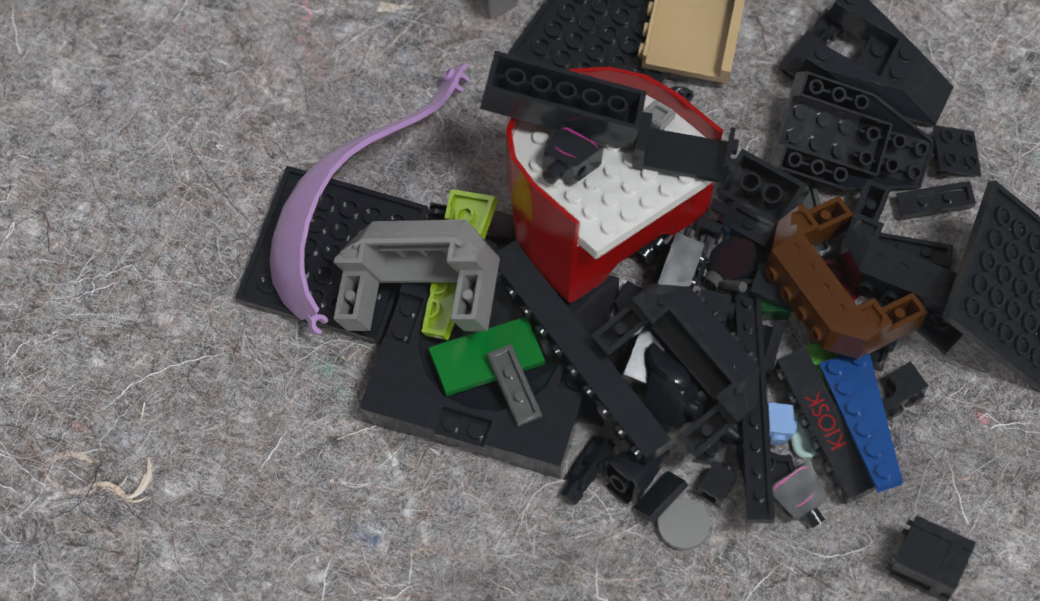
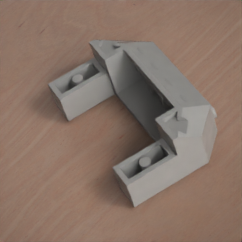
(417, 254)

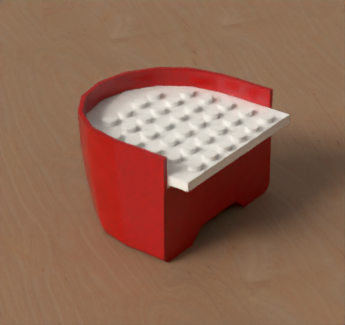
(591, 226)

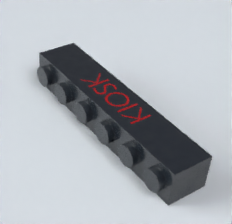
(824, 425)

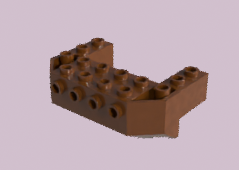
(817, 294)

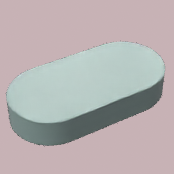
(800, 441)

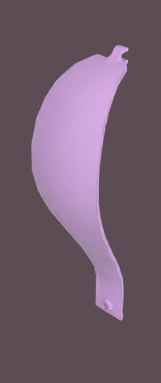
(296, 213)

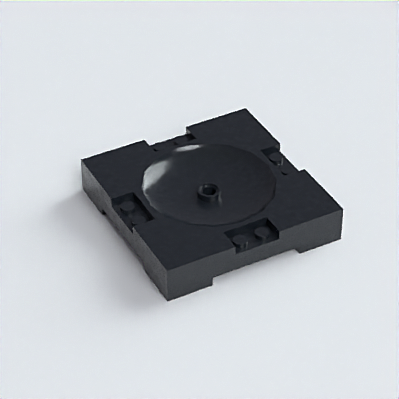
(410, 399)

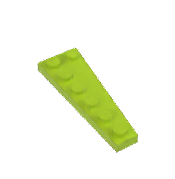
(478, 211)

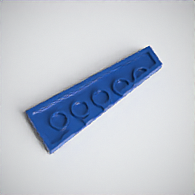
(861, 407)

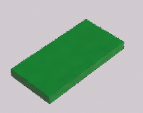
(464, 362)

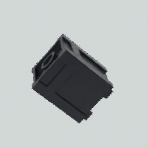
(931, 558)

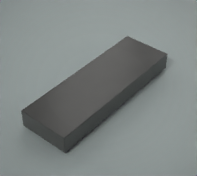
(514, 385)

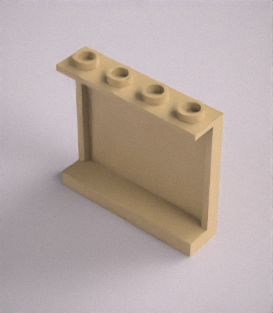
(692, 37)

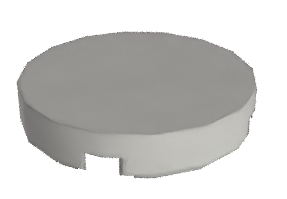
(684, 524)

